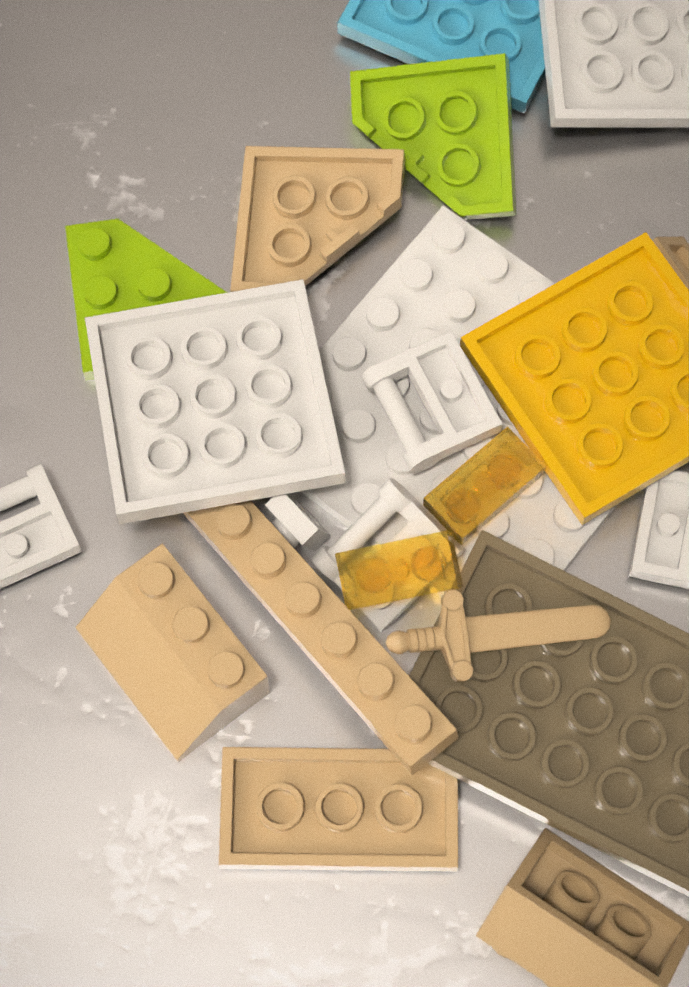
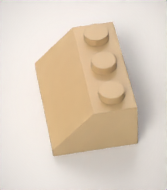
(172, 653)
(583, 923)

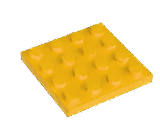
(596, 375)

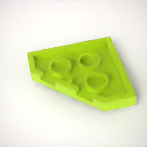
(450, 123)
(123, 271)

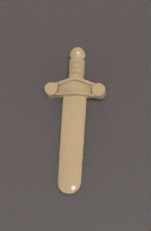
(463, 635)

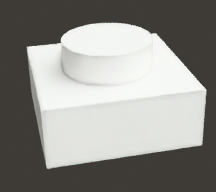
(296, 522)

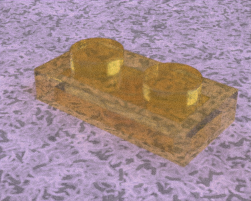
(484, 485)
(399, 570)

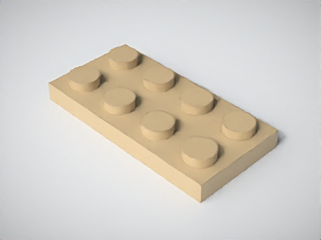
(335, 811)

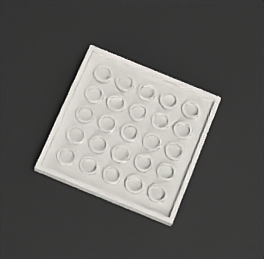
(438, 284)

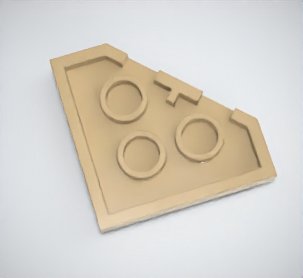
(309, 209)

